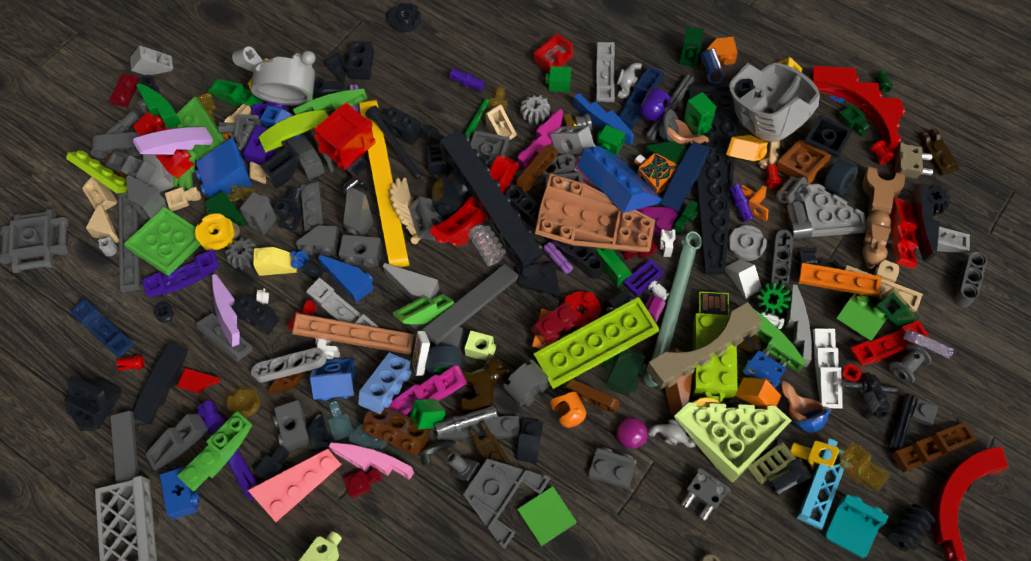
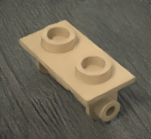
(771, 156)

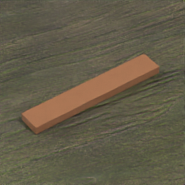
(353, 333)

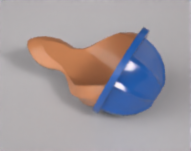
(806, 412)

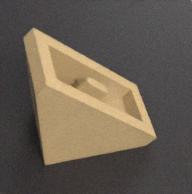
(498, 122)
(101, 225)

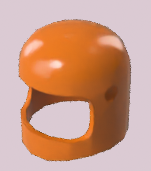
(571, 411)

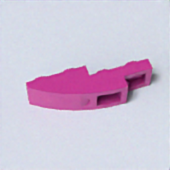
(543, 139)

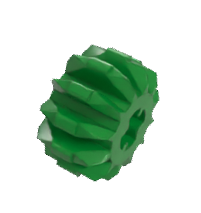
(766, 294)

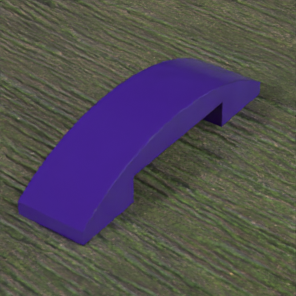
(181, 277)

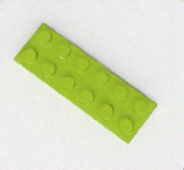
(596, 342)

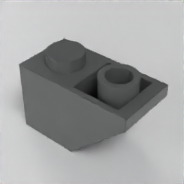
(320, 240)

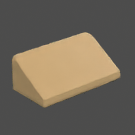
(99, 194)

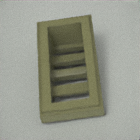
(785, 453)

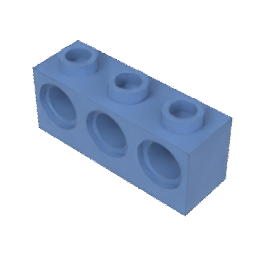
(384, 383)

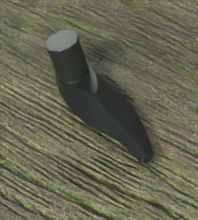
(433, 449)

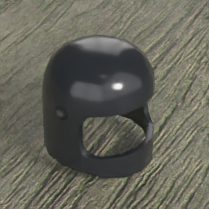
(618, 300)

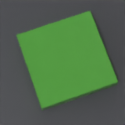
(547, 516)

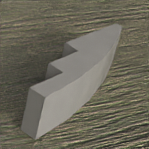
(949, 241)
(798, 320)

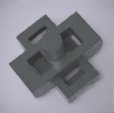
(793, 190)

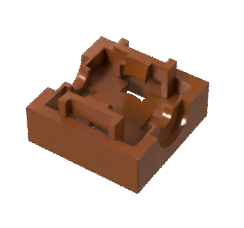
(805, 157)

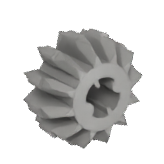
(535, 109)

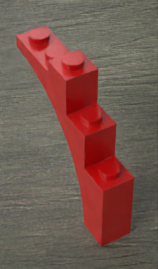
(866, 96)
(457, 227)

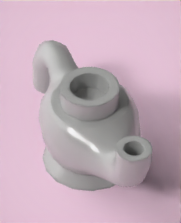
(627, 79)
(673, 433)

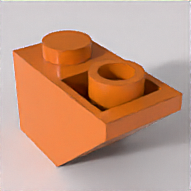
(725, 50)

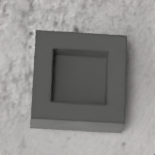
(924, 412)

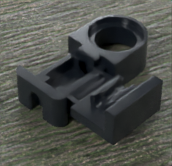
(807, 256)

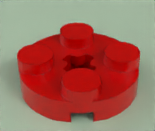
(589, 302)

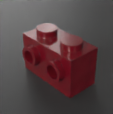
(555, 322)

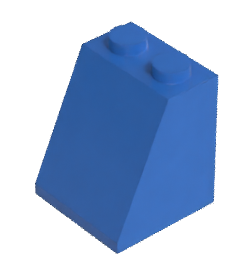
(222, 169)

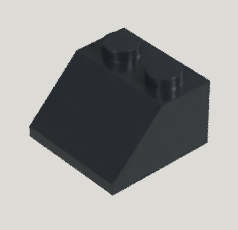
(828, 136)

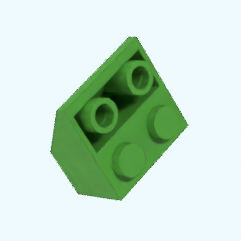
(863, 315)

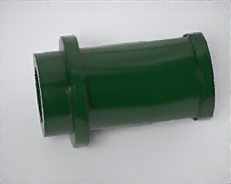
(883, 80)

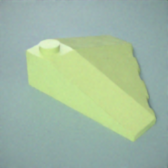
(732, 435)

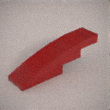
(902, 232)

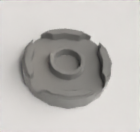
(747, 243)

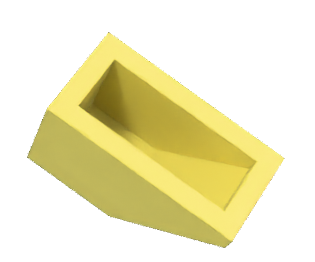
(272, 261)

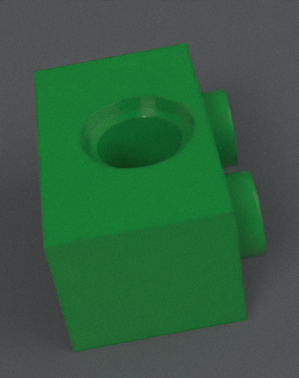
(699, 114)

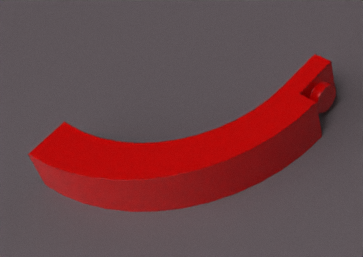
(950, 495)

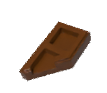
(286, 383)

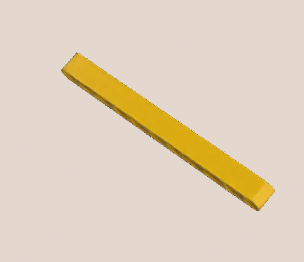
(382, 180)

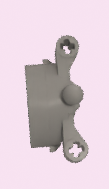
(279, 78)

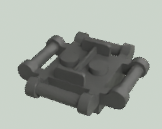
(33, 237)

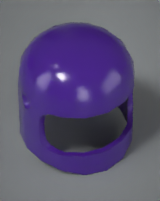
(652, 104)

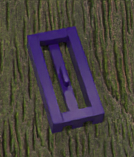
(632, 288)

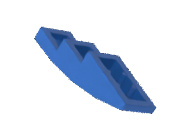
(600, 118)

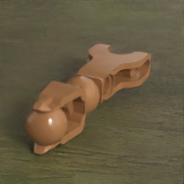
(878, 220)

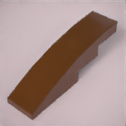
(934, 447)

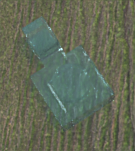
(340, 424)
(365, 440)

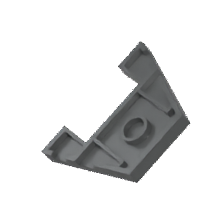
(493, 490)

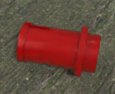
(772, 175)
(136, 362)

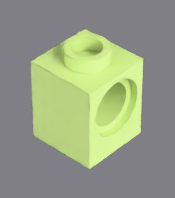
(477, 339)

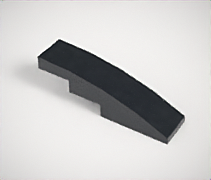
(928, 228)
(159, 382)

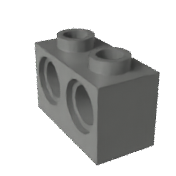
(424, 217)

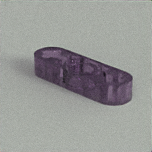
(929, 344)

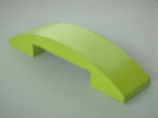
(291, 127)

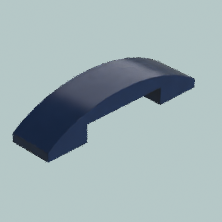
(101, 328)

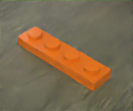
(840, 280)

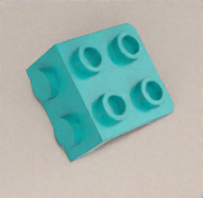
(855, 525)

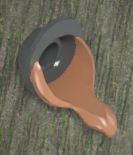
(675, 130)

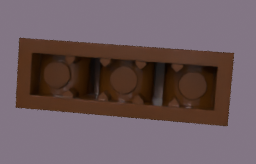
(396, 430)

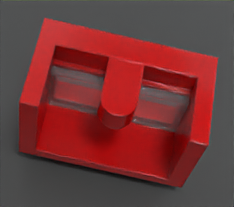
(553, 53)

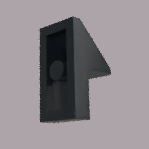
(529, 441)

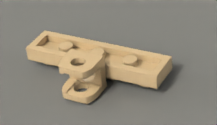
(888, 280)

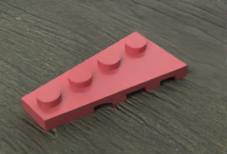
(291, 486)

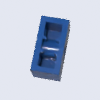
(177, 505)

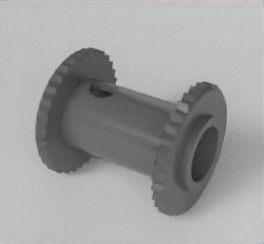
(915, 357)

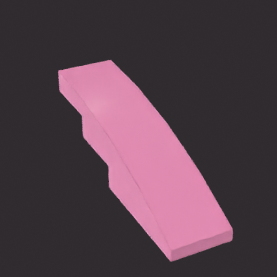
(365, 457)

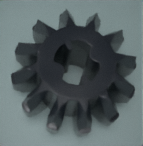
(939, 198)

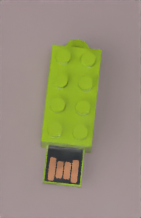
(719, 376)

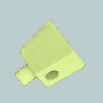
(323, 549)

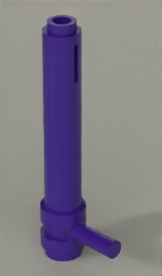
(237, 464)

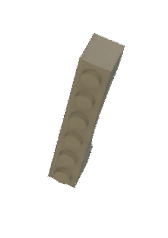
(671, 366)

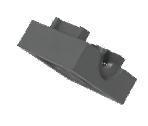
(484, 142)

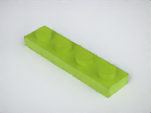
(98, 171)

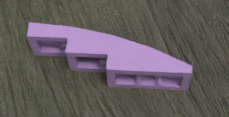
(169, 140)
(226, 316)

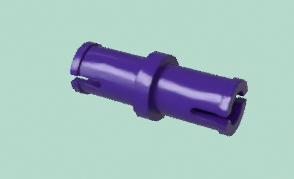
(467, 79)
(741, 202)

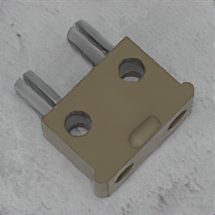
(909, 161)

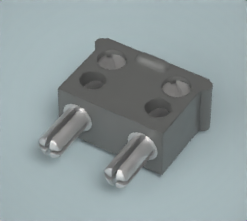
(708, 488)

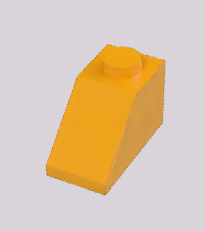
(747, 148)

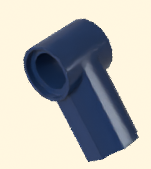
(712, 64)

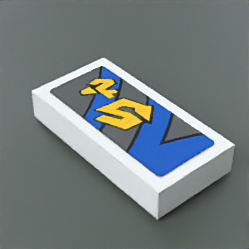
(420, 353)

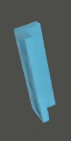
(815, 486)

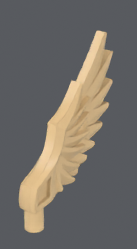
(402, 201)

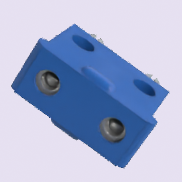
(765, 368)

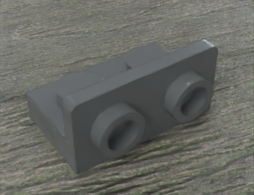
(612, 467)

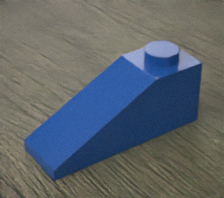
(350, 278)

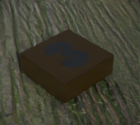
(749, 344)

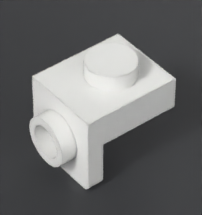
(329, 351)

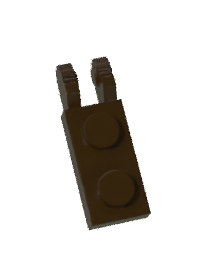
(941, 156)
(489, 446)

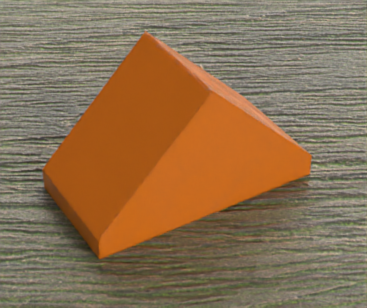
(758, 392)

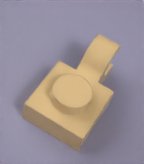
(179, 198)

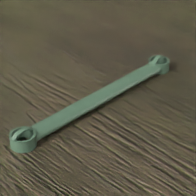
(675, 299)

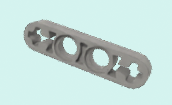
(268, 371)

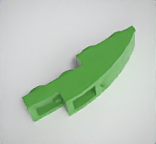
(217, 453)

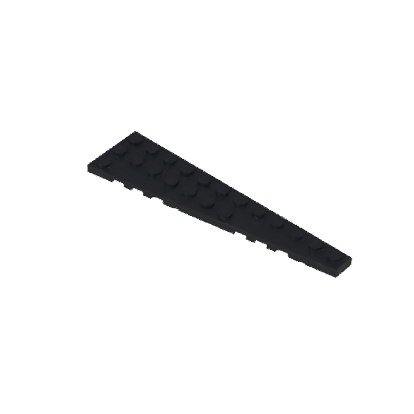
(716, 177)

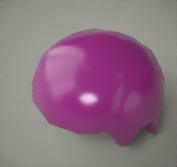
(632, 433)

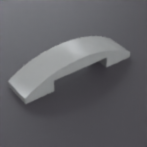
(605, 72)
(335, 305)

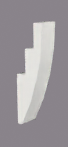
(827, 368)

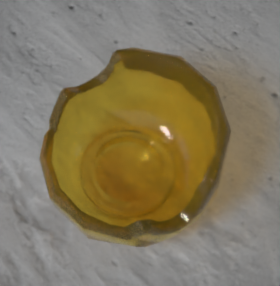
(245, 402)

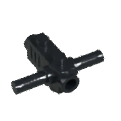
(873, 394)

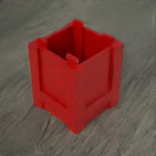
(344, 136)

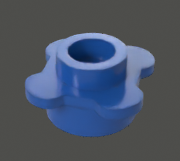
(299, 259)

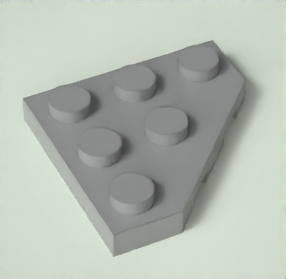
(831, 214)

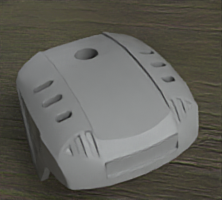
(777, 112)

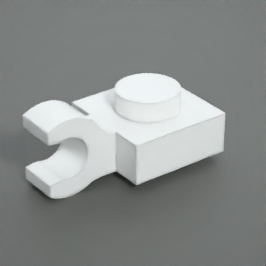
(666, 242)

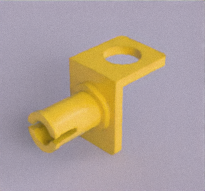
(813, 454)

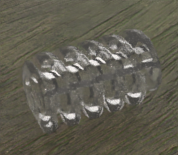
(487, 244)

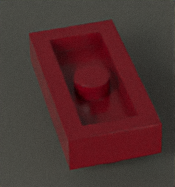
(124, 90)

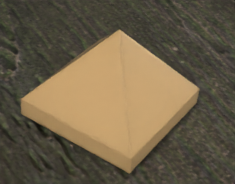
(257, 173)

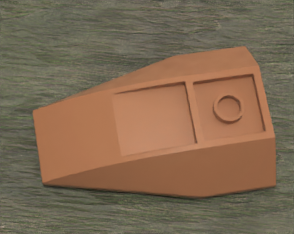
(588, 218)

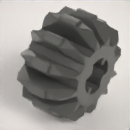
(241, 253)

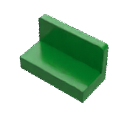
(613, 266)

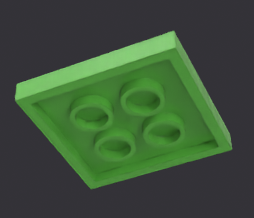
(164, 241)

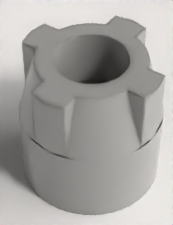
(107, 246)

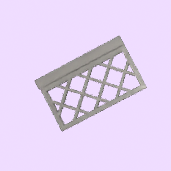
(143, 519)

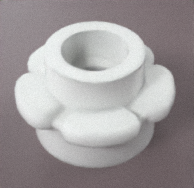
(262, 296)

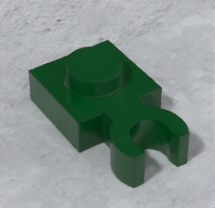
(688, 215)

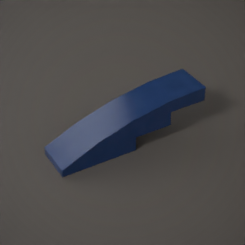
(649, 80)
(685, 176)

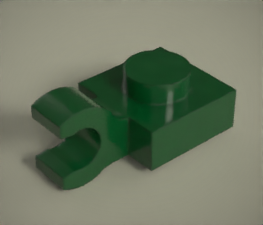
(854, 117)

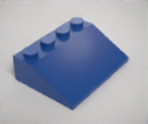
(617, 180)

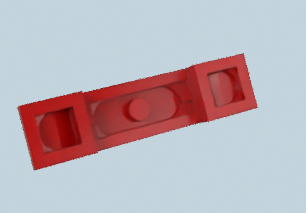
(886, 346)

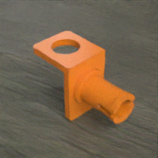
(755, 199)

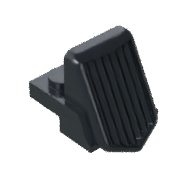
(90, 402)

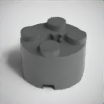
(526, 383)

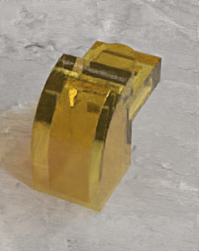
(858, 467)

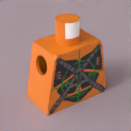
(656, 171)

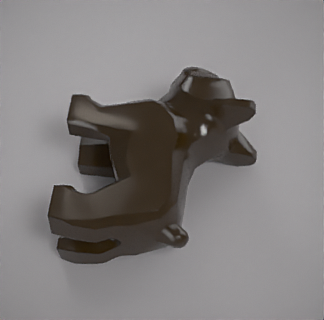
(483, 384)

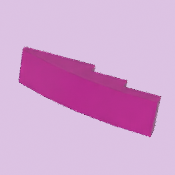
(434, 388)

